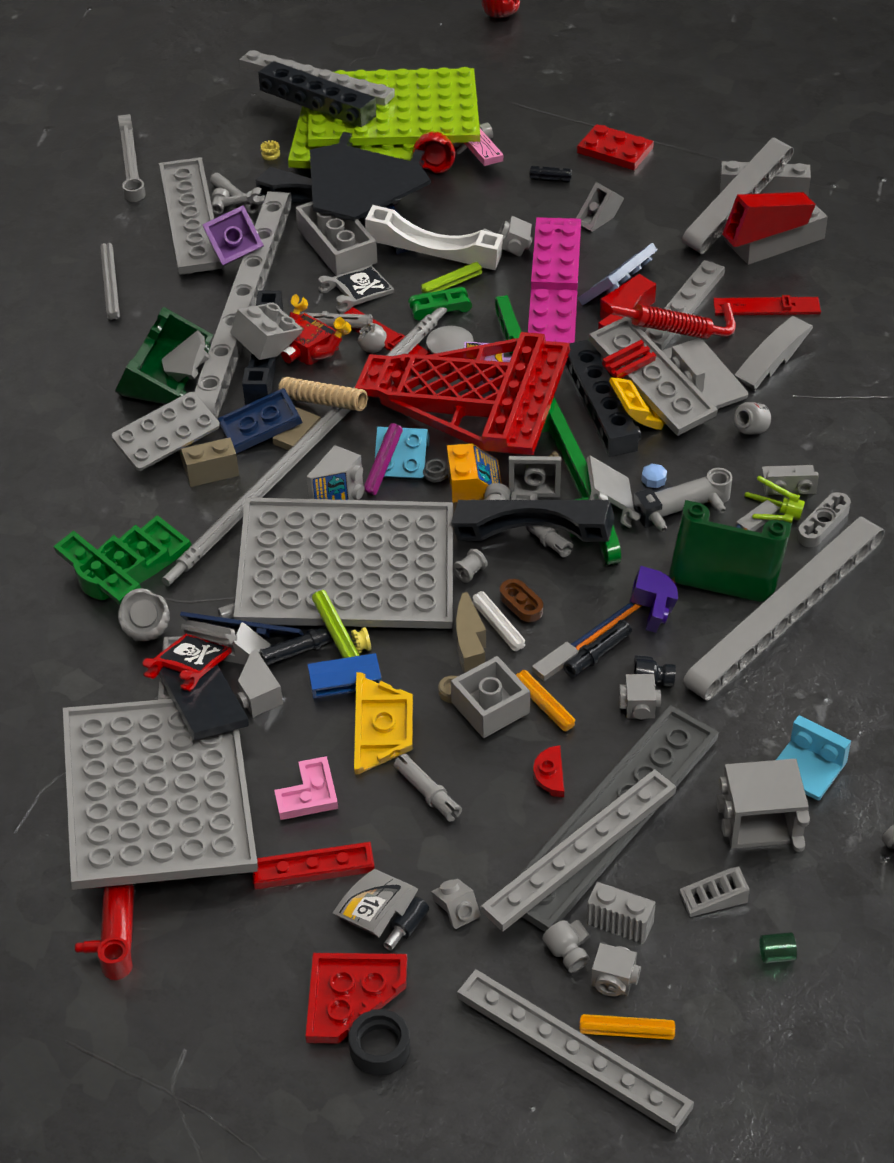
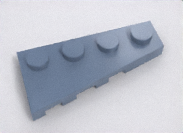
(620, 274)

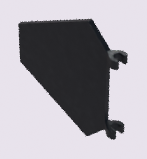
(353, 179)

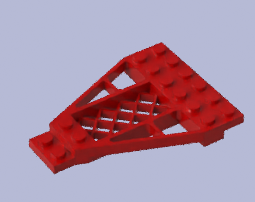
(513, 412)

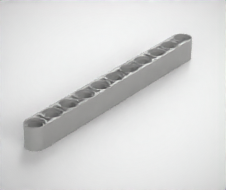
(782, 608)

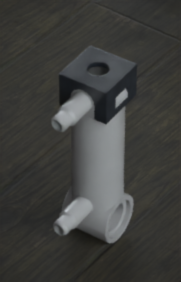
(655, 505)

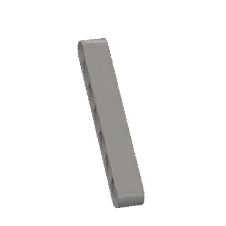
(750, 180)

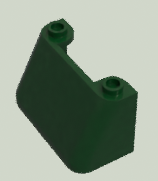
(144, 374)
(728, 557)

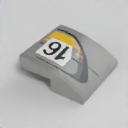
(374, 901)

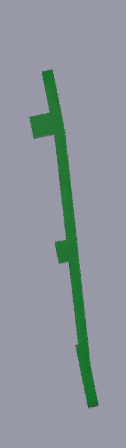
(561, 434)

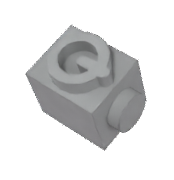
(516, 235)
(639, 696)
(614, 970)

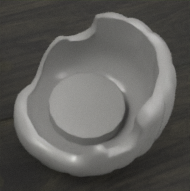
(143, 615)

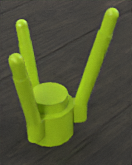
(790, 507)

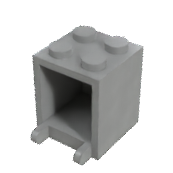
(763, 804)

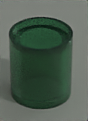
(778, 947)

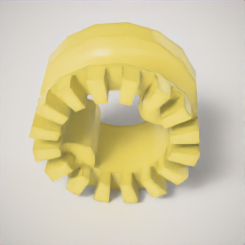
(270, 150)
(361, 640)

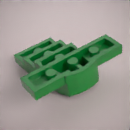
(122, 561)

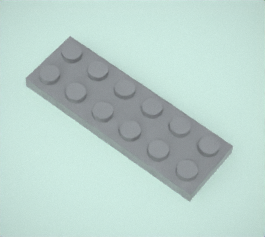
(658, 383)

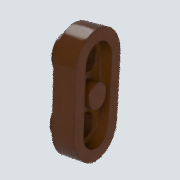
(521, 600)

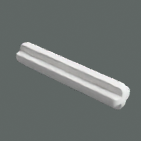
(498, 621)

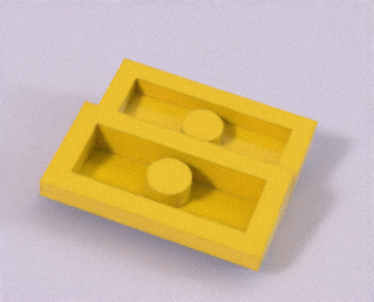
(634, 404)

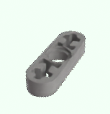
(822, 529)

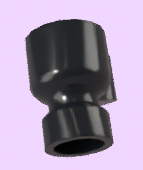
(662, 674)

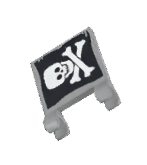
(357, 287)

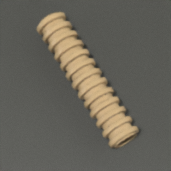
(324, 393)

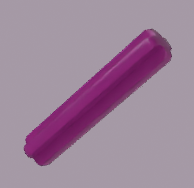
(383, 459)

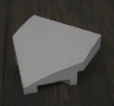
(186, 358)

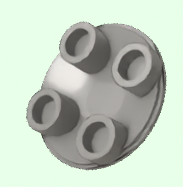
(448, 339)

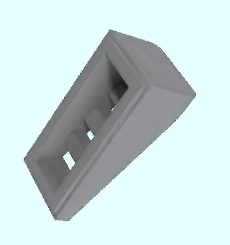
(720, 880)

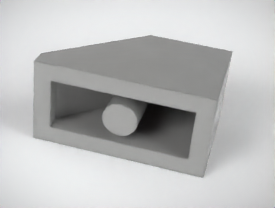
(599, 207)
(258, 686)

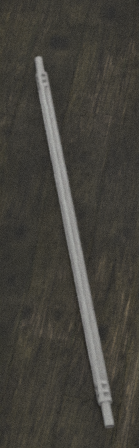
(286, 462)

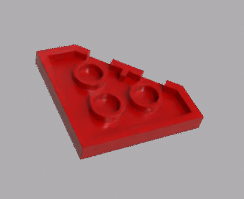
(347, 987)

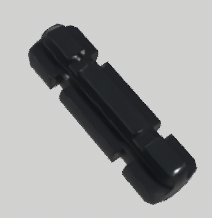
(550, 173)

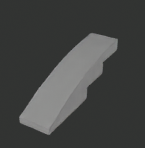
(772, 352)

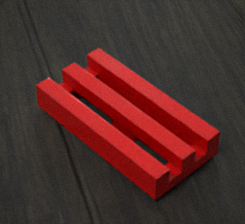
(626, 356)

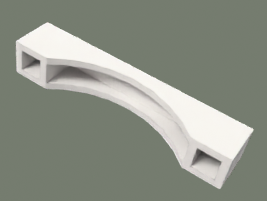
(393, 230)

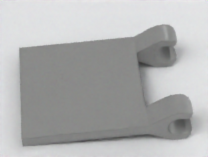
(612, 486)

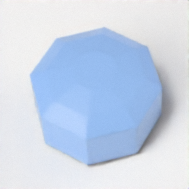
(654, 475)

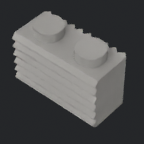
(620, 912)

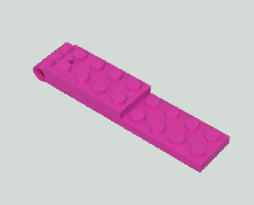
(555, 278)

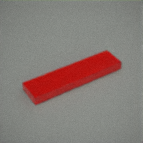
(313, 865)

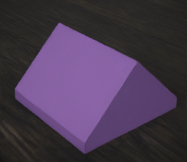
(232, 235)

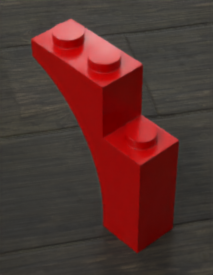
(633, 292)

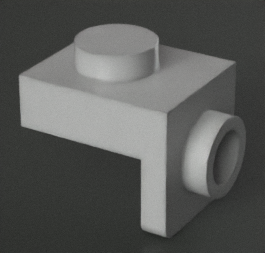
(458, 902)

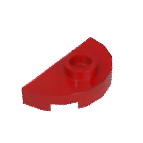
(548, 771)

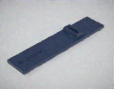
(261, 629)

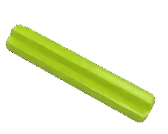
(452, 278)
(334, 624)

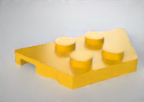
(381, 723)

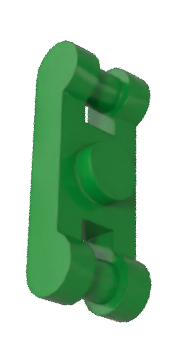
(427, 303)

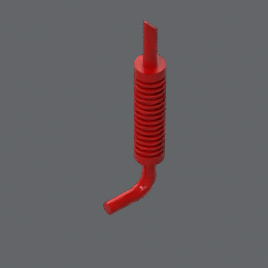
(675, 321)

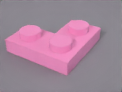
(314, 794)

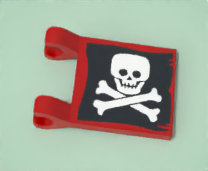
(189, 656)

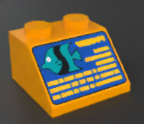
(470, 471)

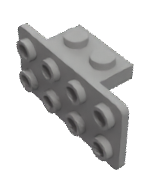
(707, 372)
(165, 431)

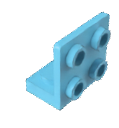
(409, 454)
(818, 754)

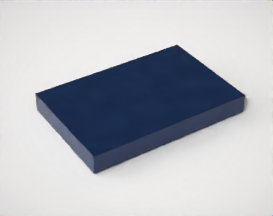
(260, 420)

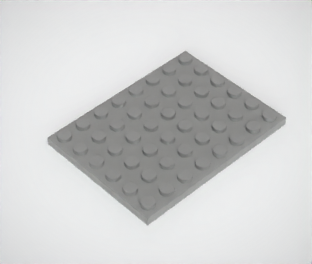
(371, 557)
(152, 798)

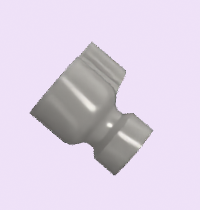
(564, 941)

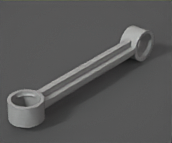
(133, 186)

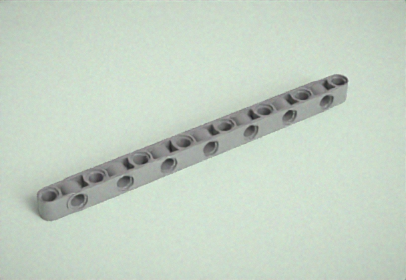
(251, 277)

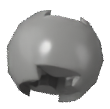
(372, 338)

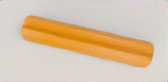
(547, 701)
(627, 1026)

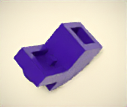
(655, 591)

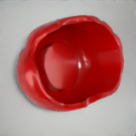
(500, 8)
(438, 151)

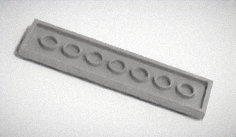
(188, 209)

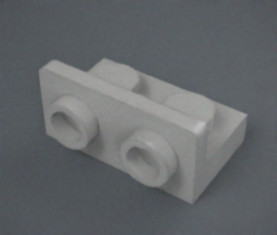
(795, 479)

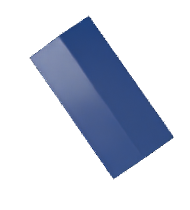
(339, 675)

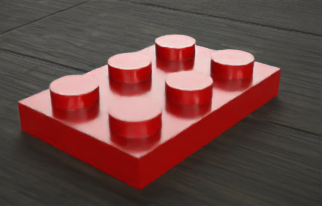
(615, 147)

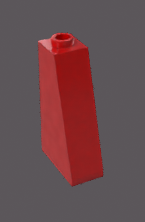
(766, 215)

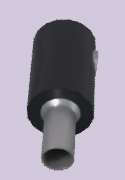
(405, 925)

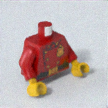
(317, 339)

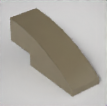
(470, 634)

